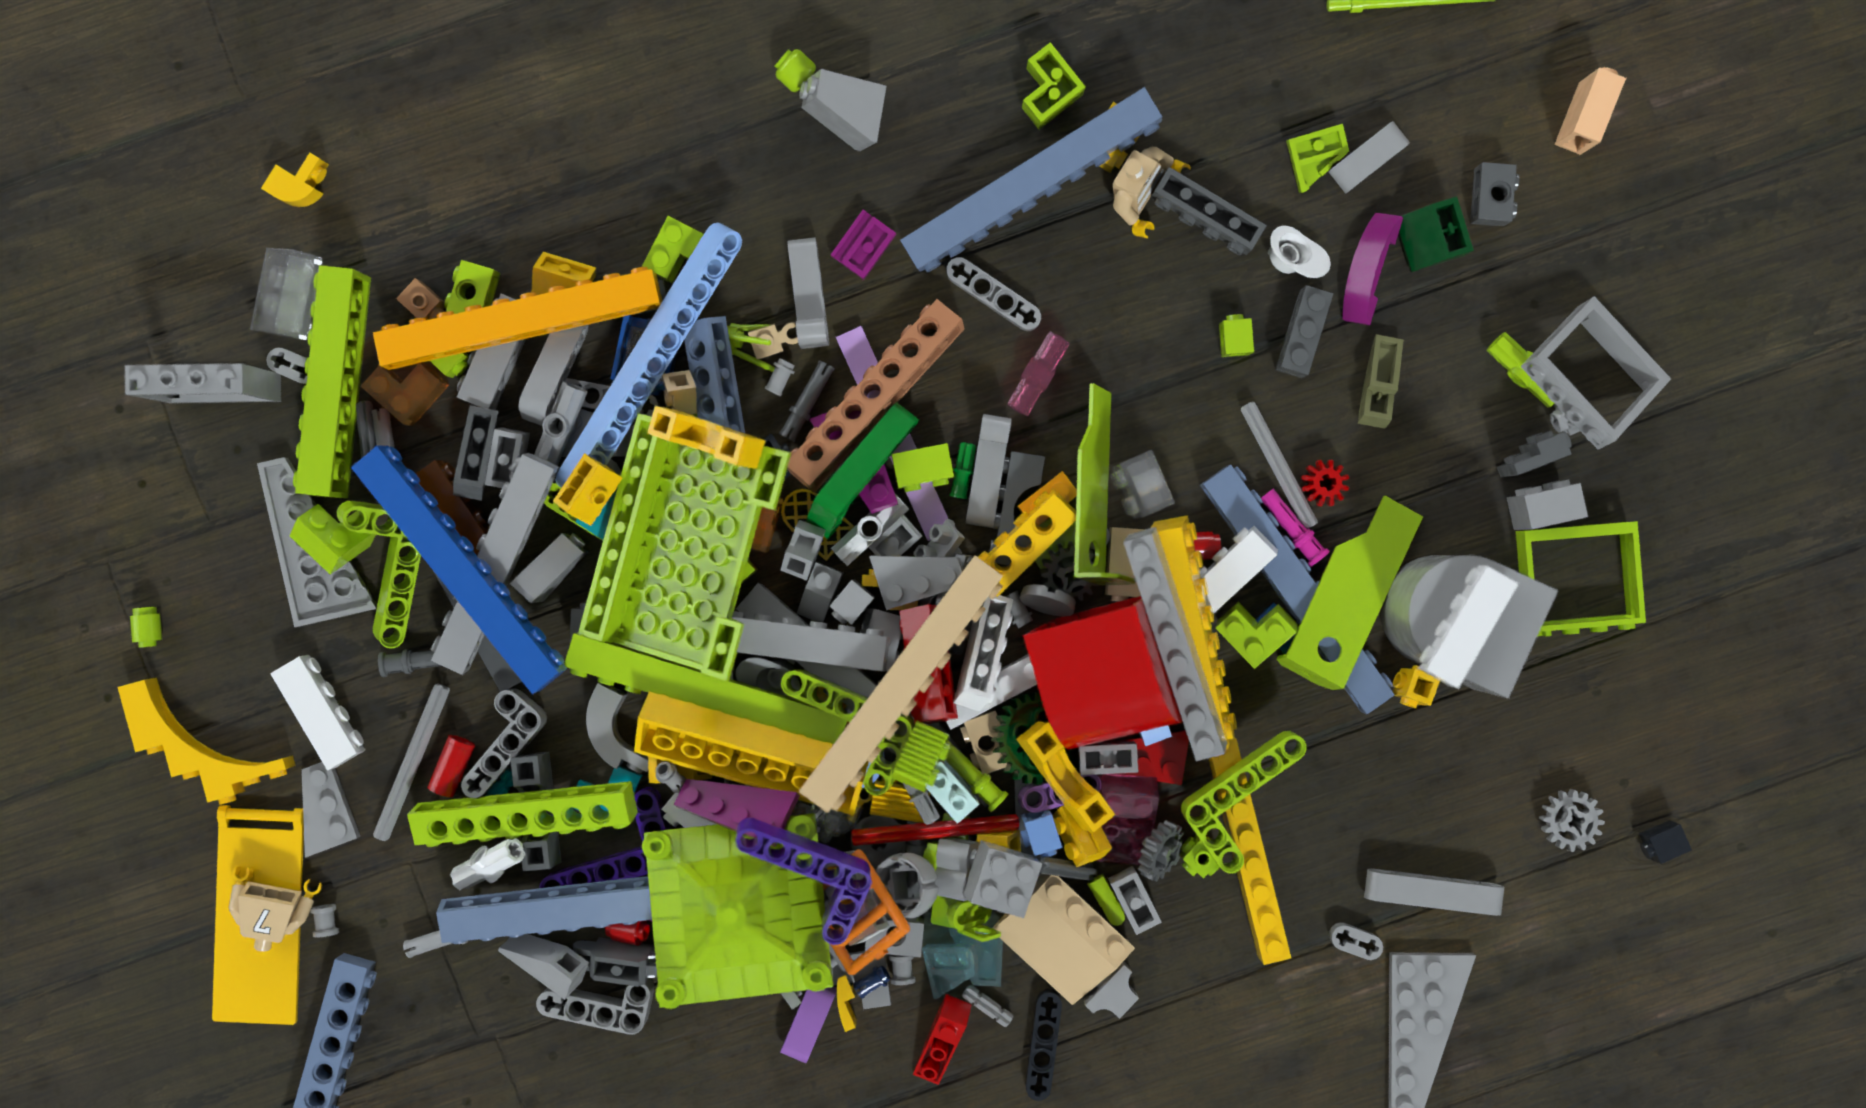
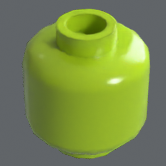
(794, 69)

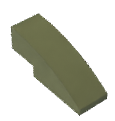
(1381, 382)

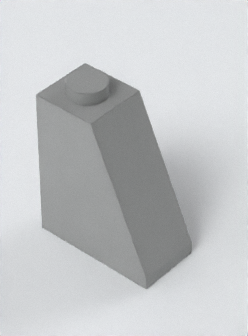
(550, 568)

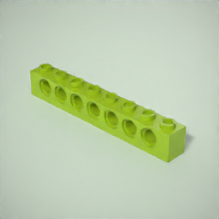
(616, 797)

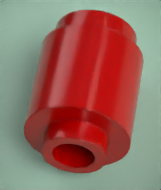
(1208, 544)
(629, 934)

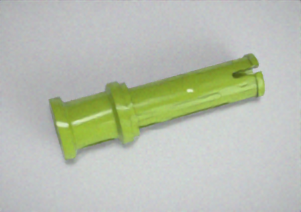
(980, 783)

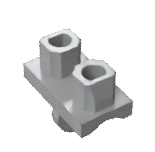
(943, 542)

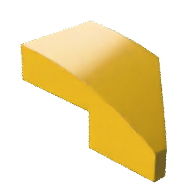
(844, 994)

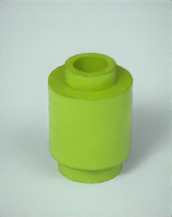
(146, 626)

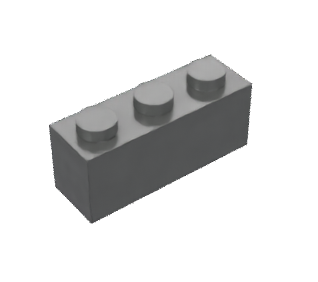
(1304, 331)
(475, 453)

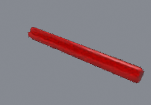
(934, 830)

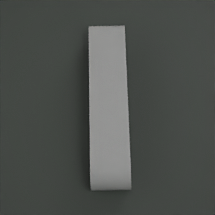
(1434, 892)

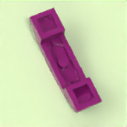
(1367, 266)

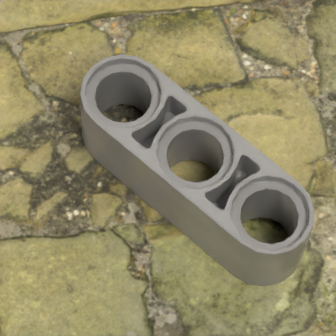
(1369, 157)

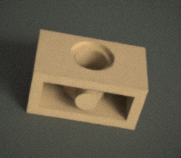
(973, 731)

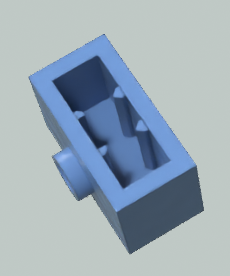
(1040, 833)

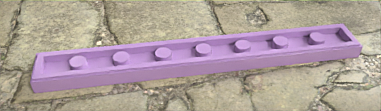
(859, 358)

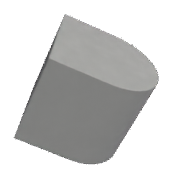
(1423, 598)

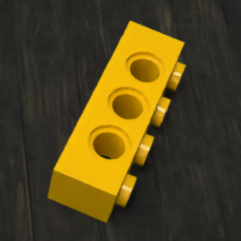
(1062, 517)

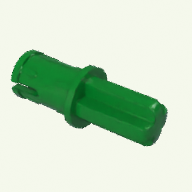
(963, 470)

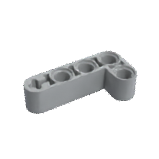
(808, 293)
(550, 372)
(988, 470)
(501, 747)
(593, 1002)

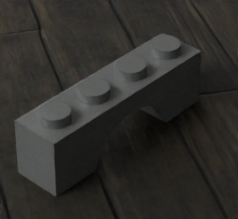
(1022, 473)
(529, 774)

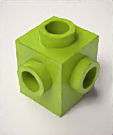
(1190, 852)

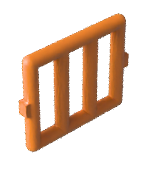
(888, 905)

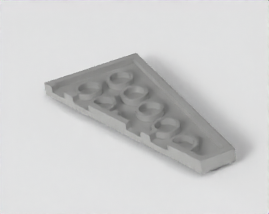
(309, 588)
(1422, 1009)

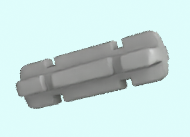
(987, 1005)

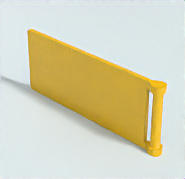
(250, 982)

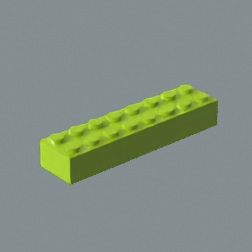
(332, 382)

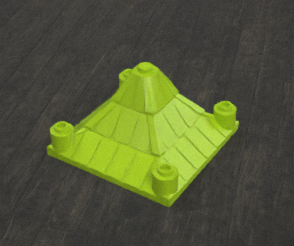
(731, 919)

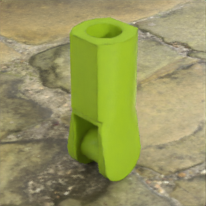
(1107, 900)

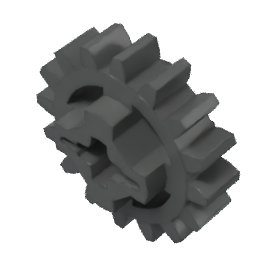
(1063, 562)
(1161, 850)

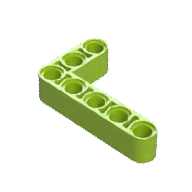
(394, 565)
(834, 706)
(1234, 793)

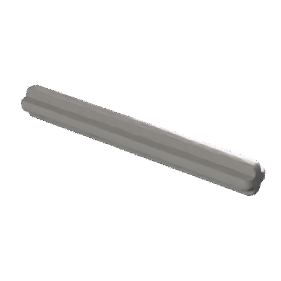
(1278, 464)

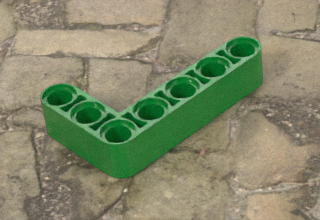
(860, 467)

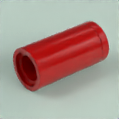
(451, 766)

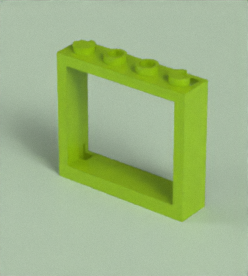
(1631, 574)

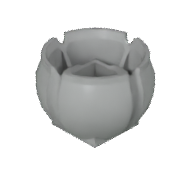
(893, 876)

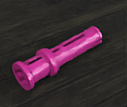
(1302, 537)

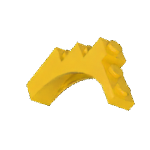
(157, 730)

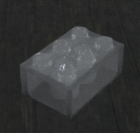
(1141, 485)

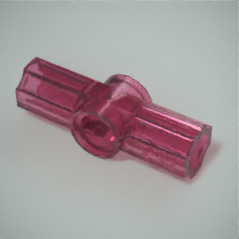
(1038, 373)

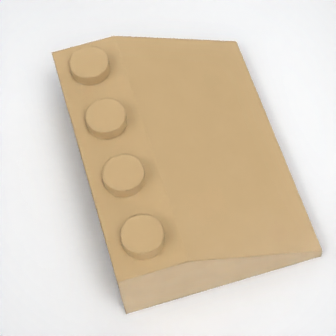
(1064, 939)

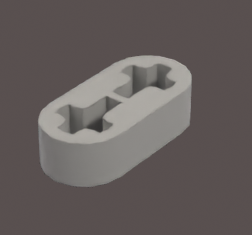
(289, 372)
(1357, 935)

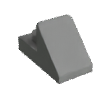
(896, 539)

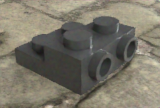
(1538, 451)

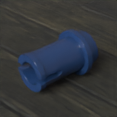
(873, 980)

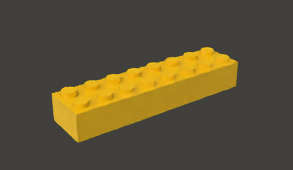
(1184, 563)
(732, 747)

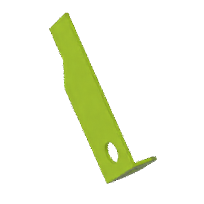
(1351, 596)

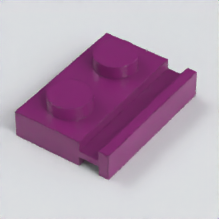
(863, 244)

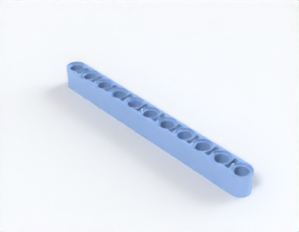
(655, 348)

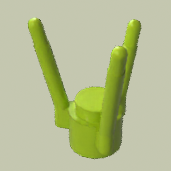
(737, 338)

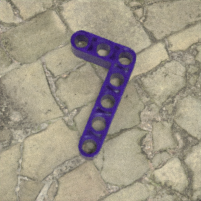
(620, 860)
(814, 868)

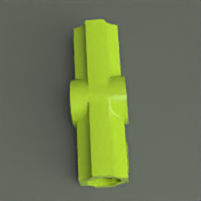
(1511, 357)

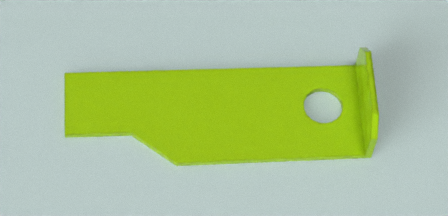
(1093, 493)

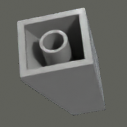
(845, 106)

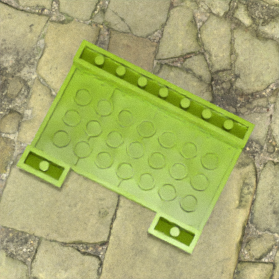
(679, 551)

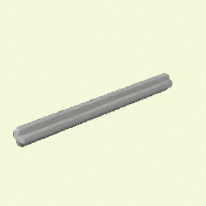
(411, 762)

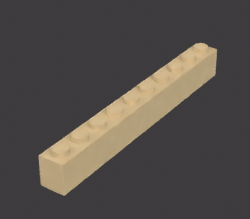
(900, 685)

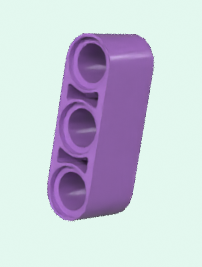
(1046, 796)
(808, 1023)

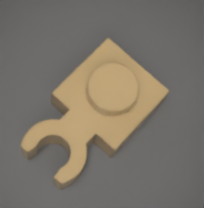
(776, 337)

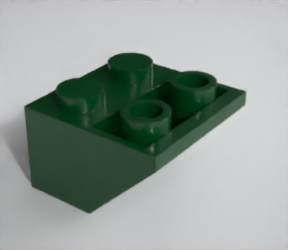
(1434, 234)

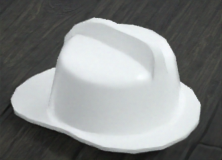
(1296, 253)

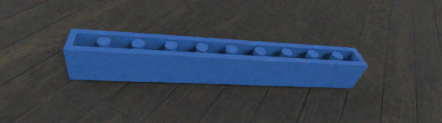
(459, 567)

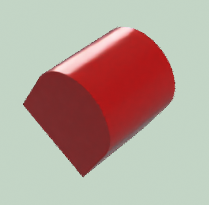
(1101, 674)

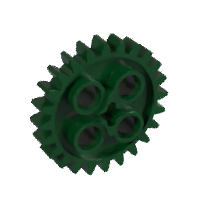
(1021, 715)

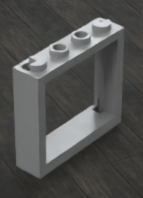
(1623, 350)
(202, 383)

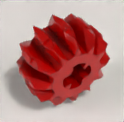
(1321, 492)

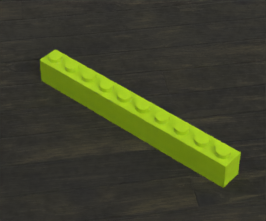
(661, 676)

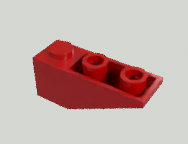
(943, 1039)

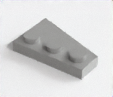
(913, 578)
(325, 810)

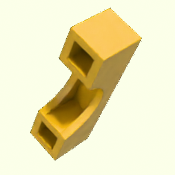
(706, 436)
(1076, 794)

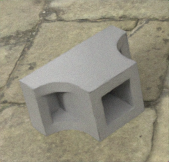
(803, 550)
(1113, 993)

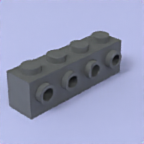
(1207, 211)

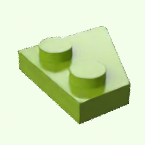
(1316, 153)

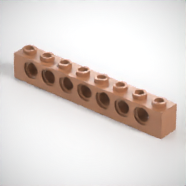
(872, 410)

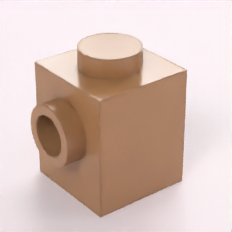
(421, 300)

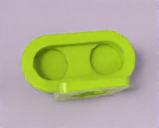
(969, 918)

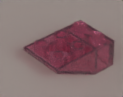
(1135, 809)

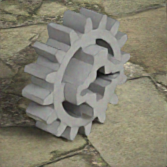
(1583, 825)

